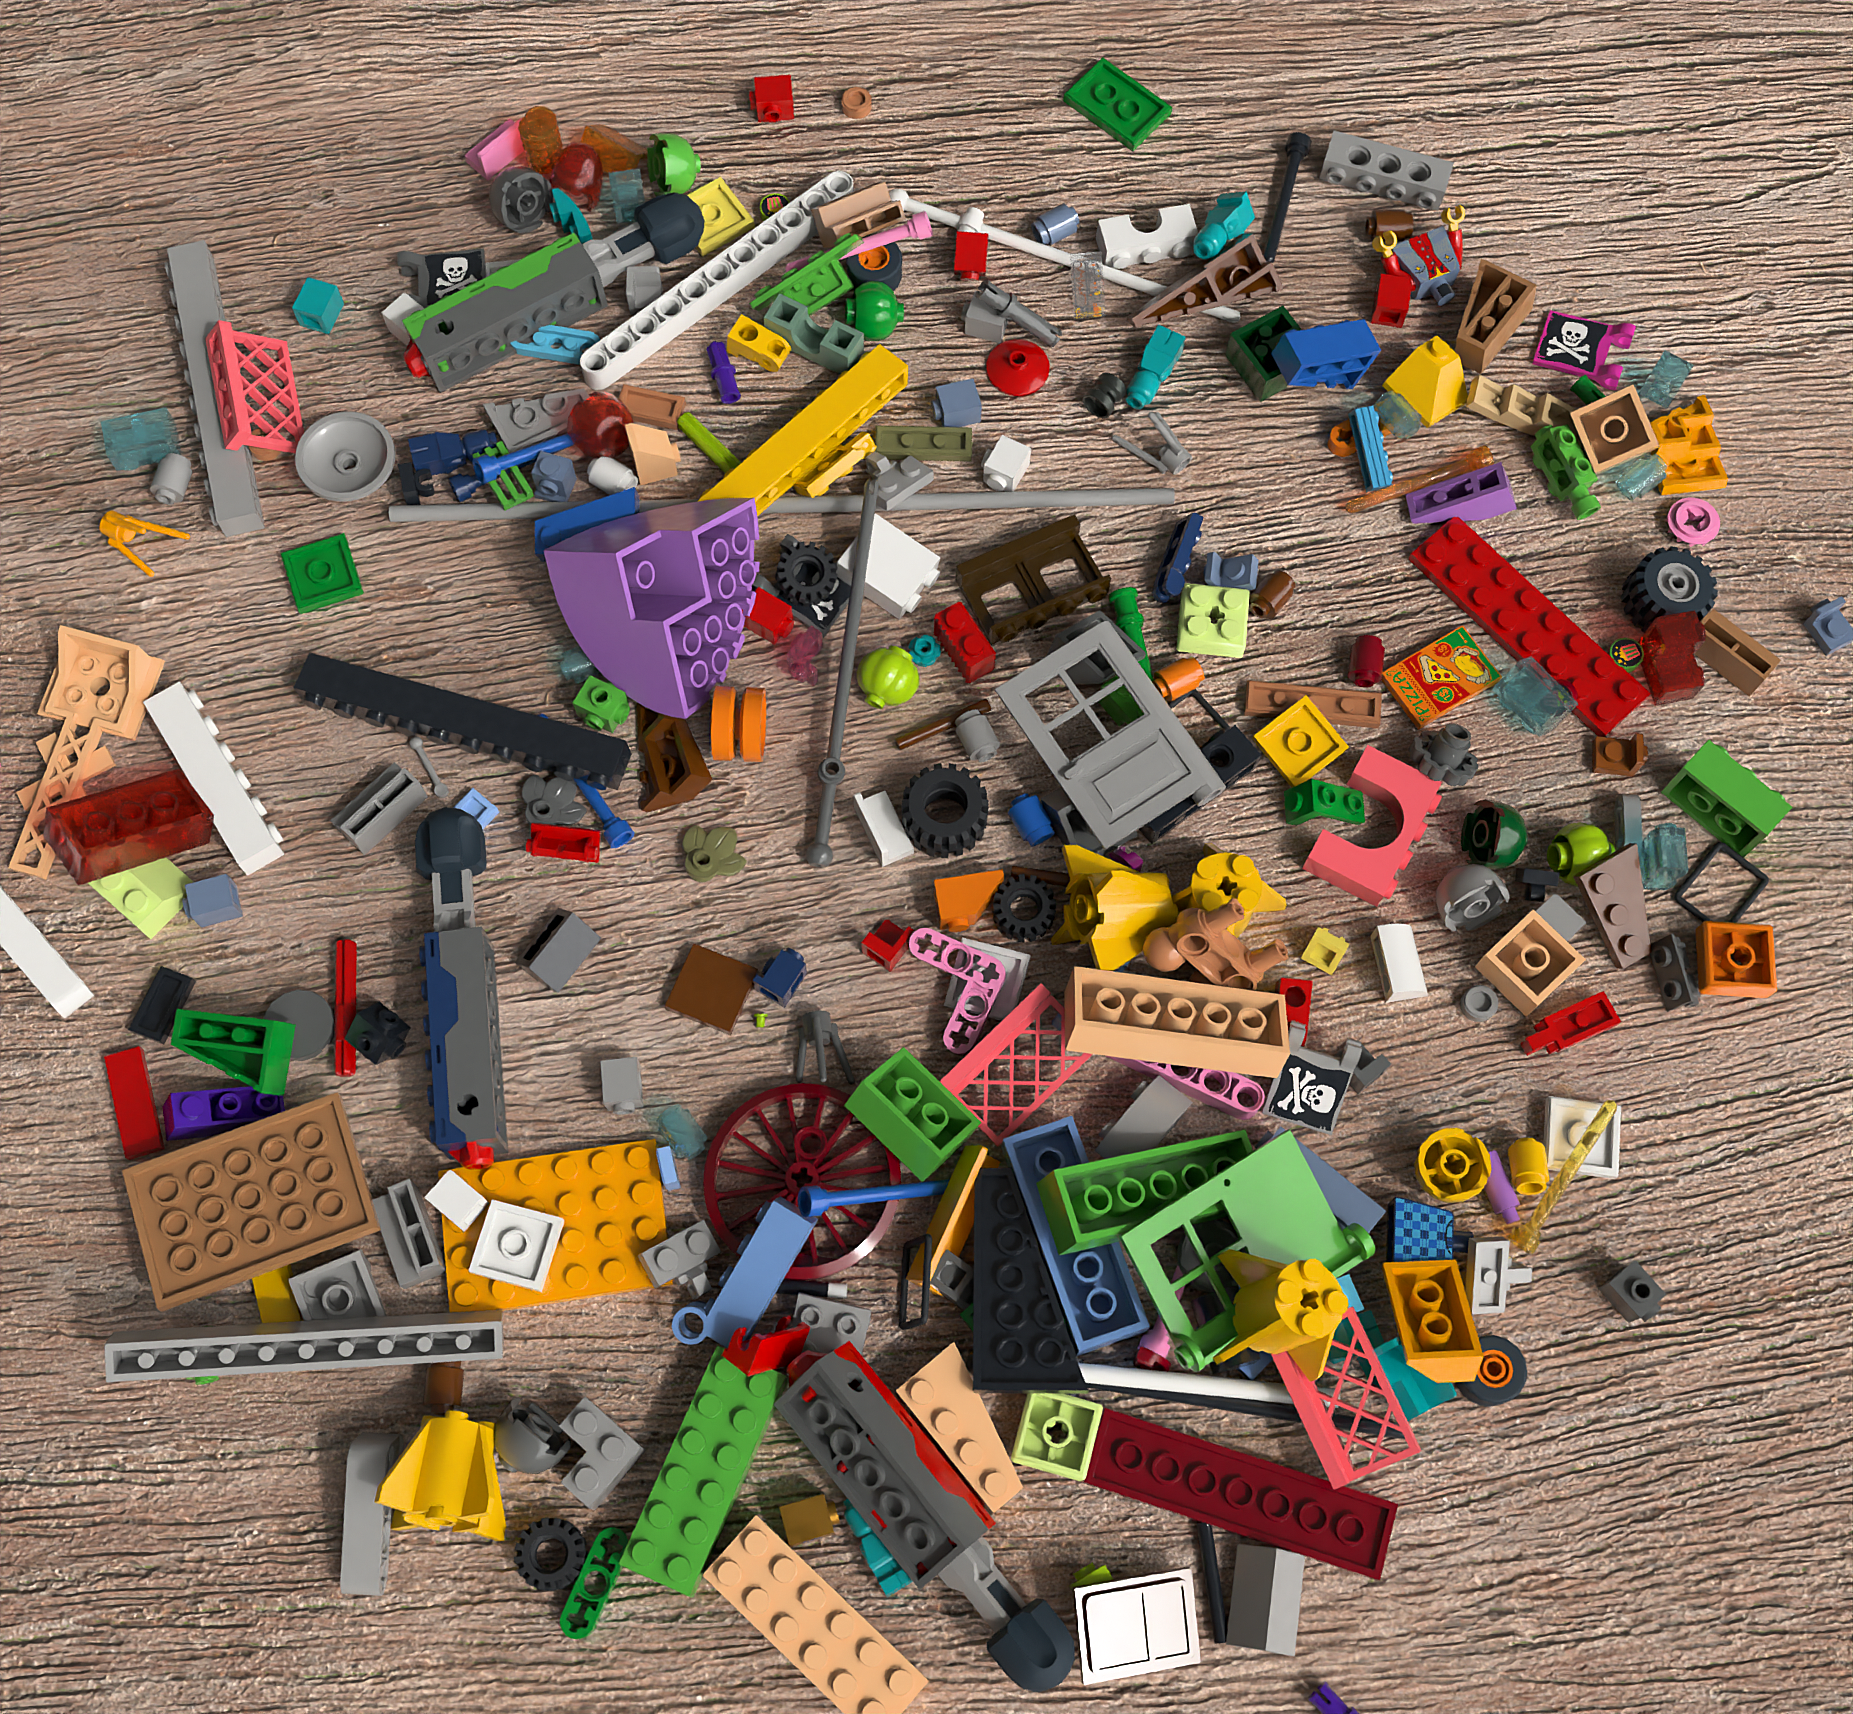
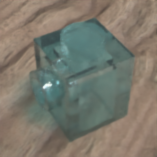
(626, 193)
(1666, 379)

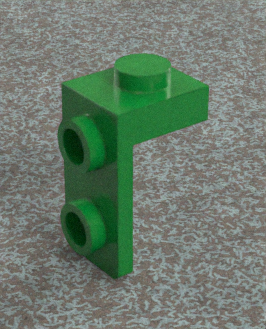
(1323, 799)

